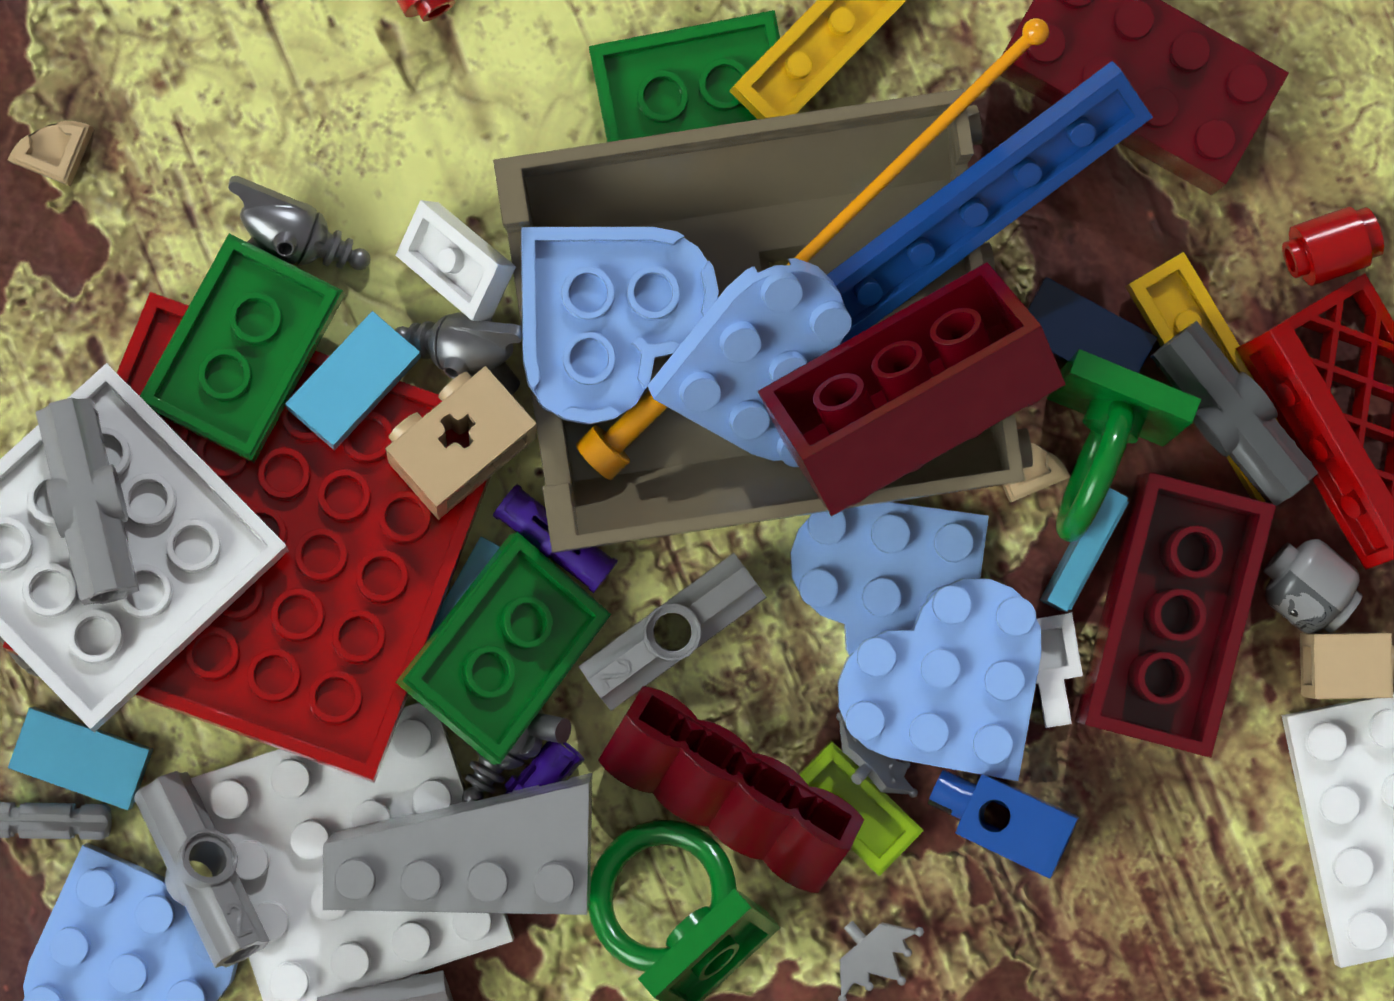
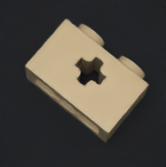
(447, 475)

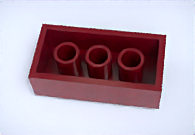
(1193, 80)
(912, 387)
(1175, 613)

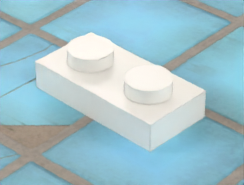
(455, 261)

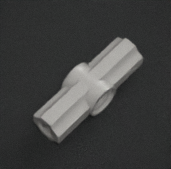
(87, 501)
(638, 658)
(215, 903)

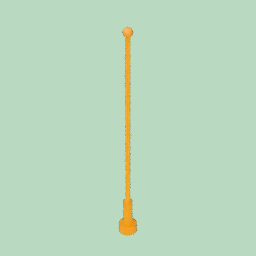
(606, 449)

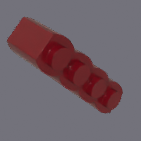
(738, 794)

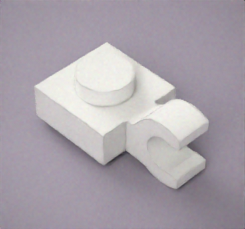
(1058, 662)

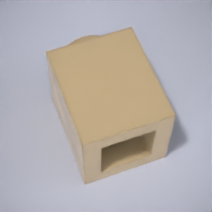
(1346, 665)

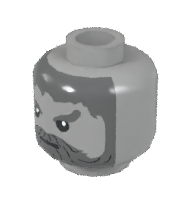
(1312, 586)

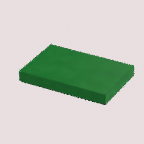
(679, 76)
(241, 348)
(504, 648)

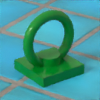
(1118, 411)
(702, 946)

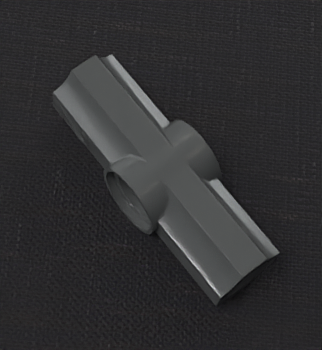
(1235, 414)

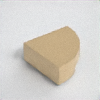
(54, 150)
(1045, 472)

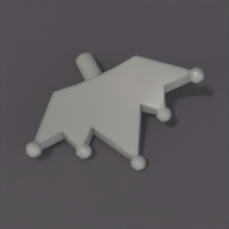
(882, 770)
(874, 955)

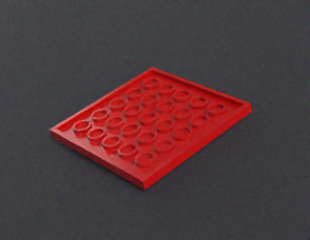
(343, 613)

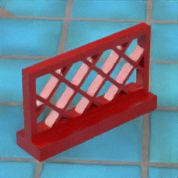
(1308, 412)

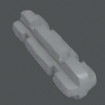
(55, 820)

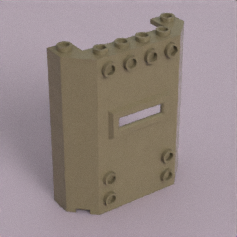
(745, 200)

